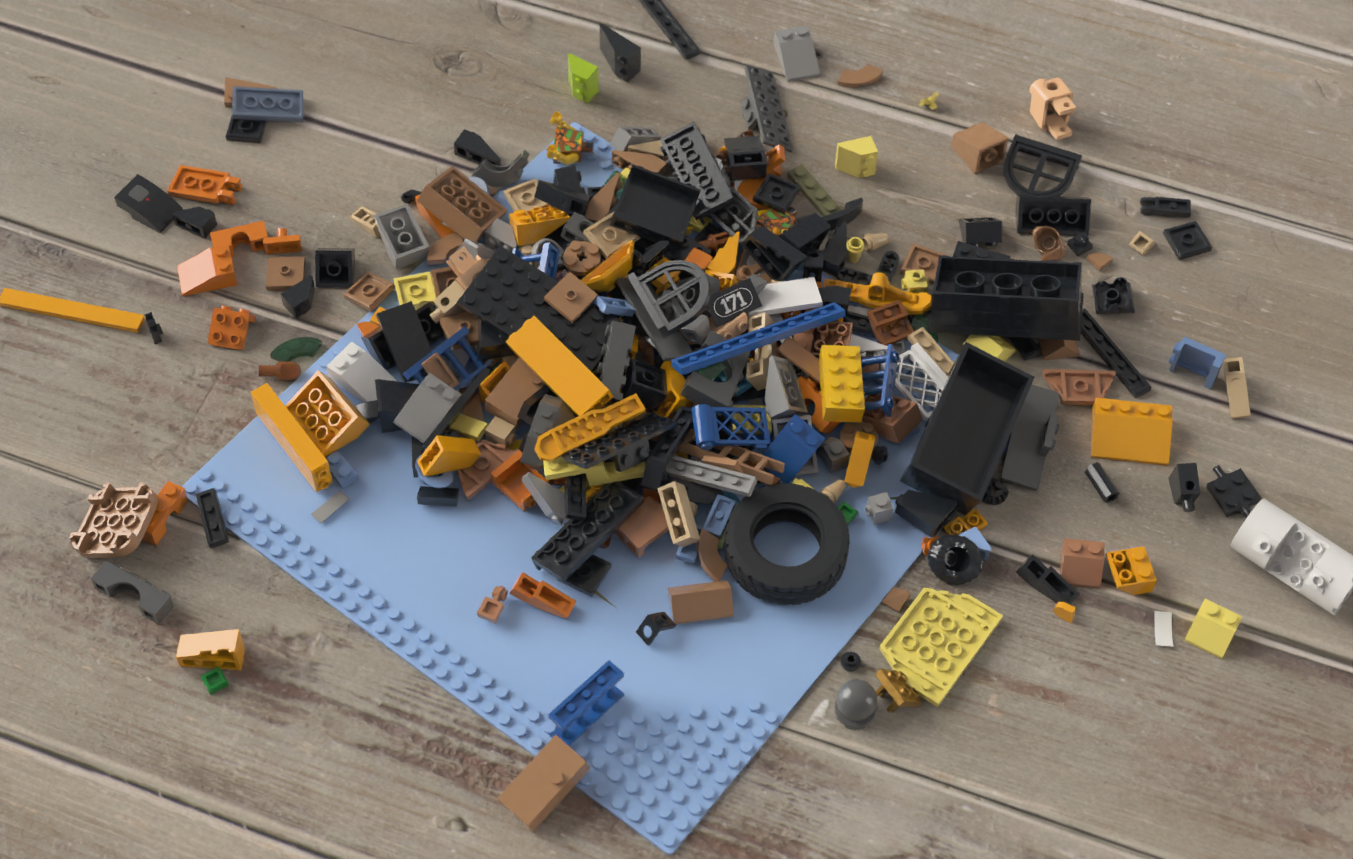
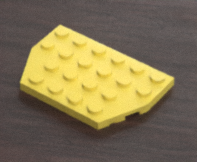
(938, 640)

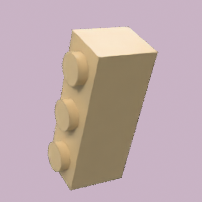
(678, 514)

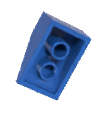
(793, 447)

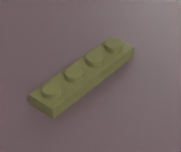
(813, 191)

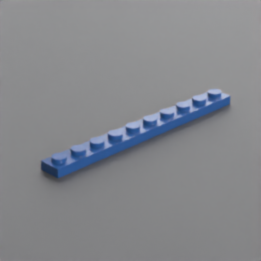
(757, 338)

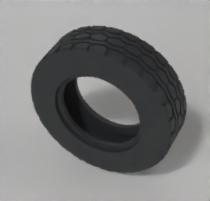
(786, 583)

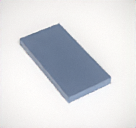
(267, 104)

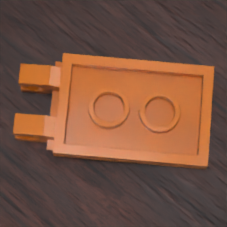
(204, 185)

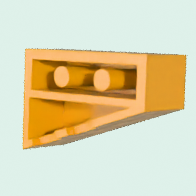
(211, 650)

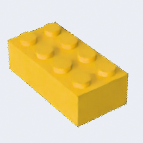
(841, 383)

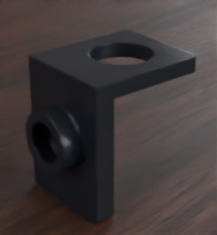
(657, 623)

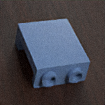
(1197, 359)

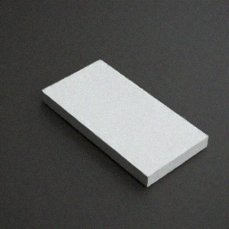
(788, 297)

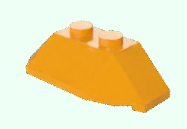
(614, 267)

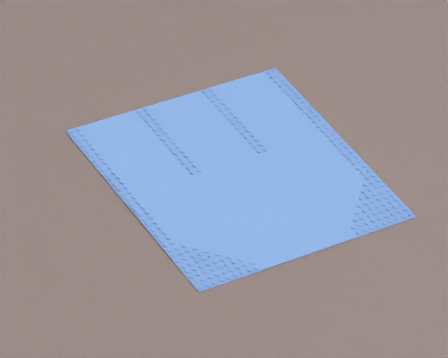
(418, 574)

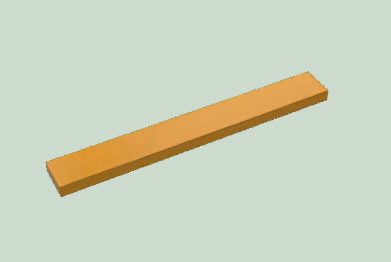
(71, 310)

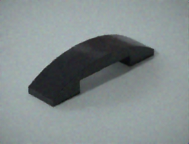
(851, 211)

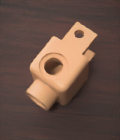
(1056, 97)
(467, 268)

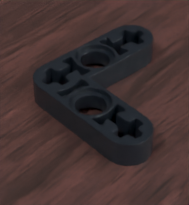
(861, 275)

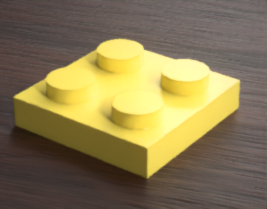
(415, 288)

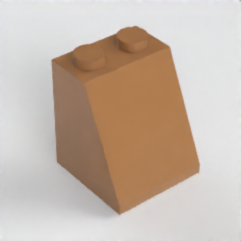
(980, 146)

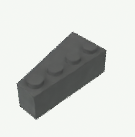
(616, 357)

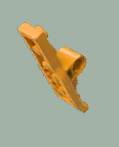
(882, 293)
(586, 428)

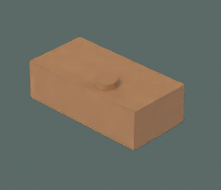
(511, 392)
(544, 783)

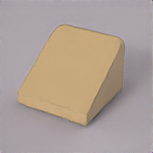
(1142, 243)

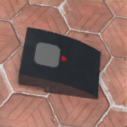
(147, 203)

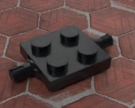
(1233, 492)

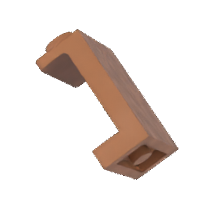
(643, 527)

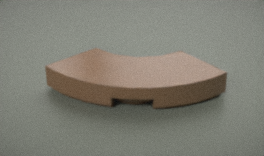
(860, 77)
(443, 249)
(709, 555)

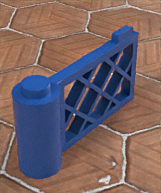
(707, 426)

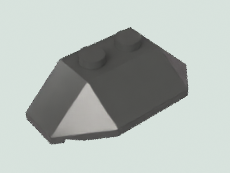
(737, 216)
(550, 414)

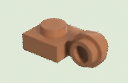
(492, 608)

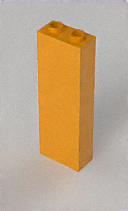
(558, 368)
(291, 437)

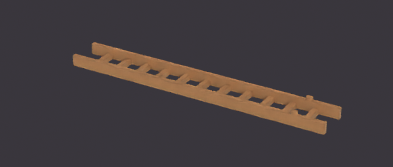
(743, 454)

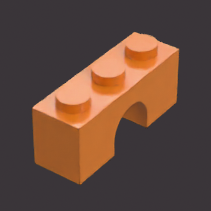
(249, 233)
(813, 393)
(170, 500)

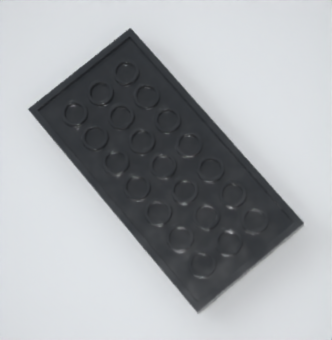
(514, 291)

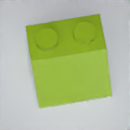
(582, 78)

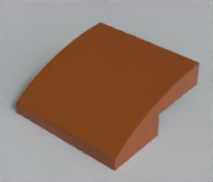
(890, 323)

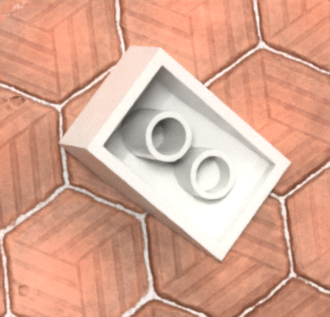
(356, 372)

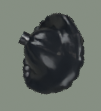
(955, 559)

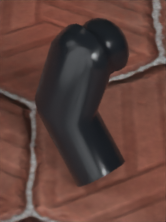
(409, 196)

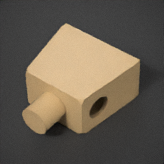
(447, 302)

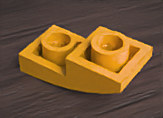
(970, 520)

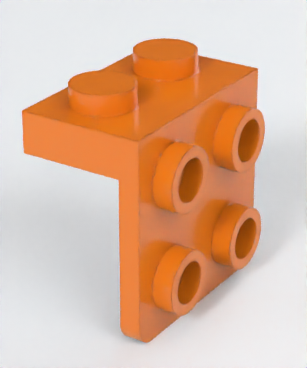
(229, 327)

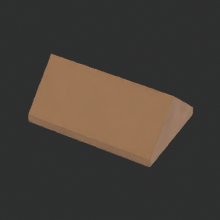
(1058, 349)
(701, 602)

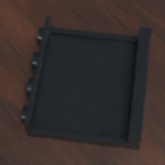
(655, 207)

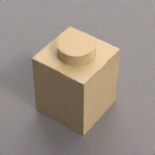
(500, 432)

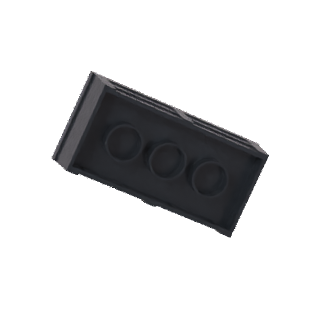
(1007, 298)
(968, 428)

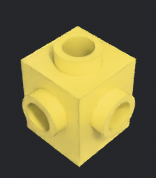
(915, 281)

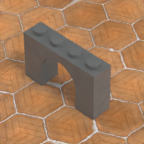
(716, 394)

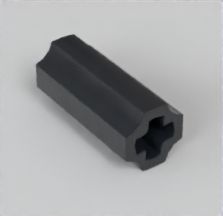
(1102, 482)

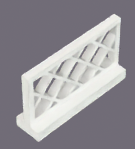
(933, 376)

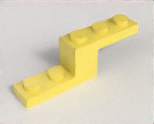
(596, 475)

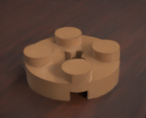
(578, 249)
(849, 431)

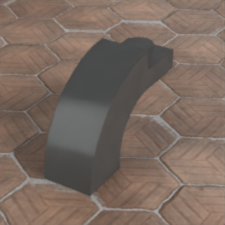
(502, 175)

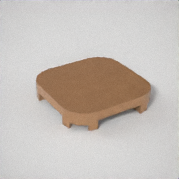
(115, 521)

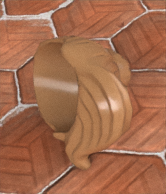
(1048, 243)

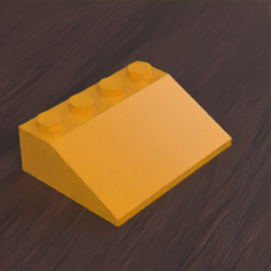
(326, 414)
(1131, 431)

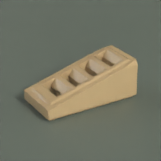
(367, 222)

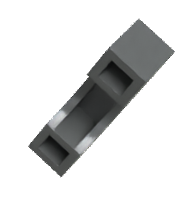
(113, 580)

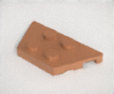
(1079, 386)
(479, 474)

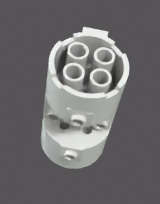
(1296, 555)

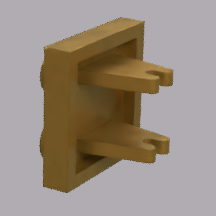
(895, 685)

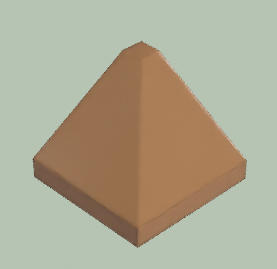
(896, 599)

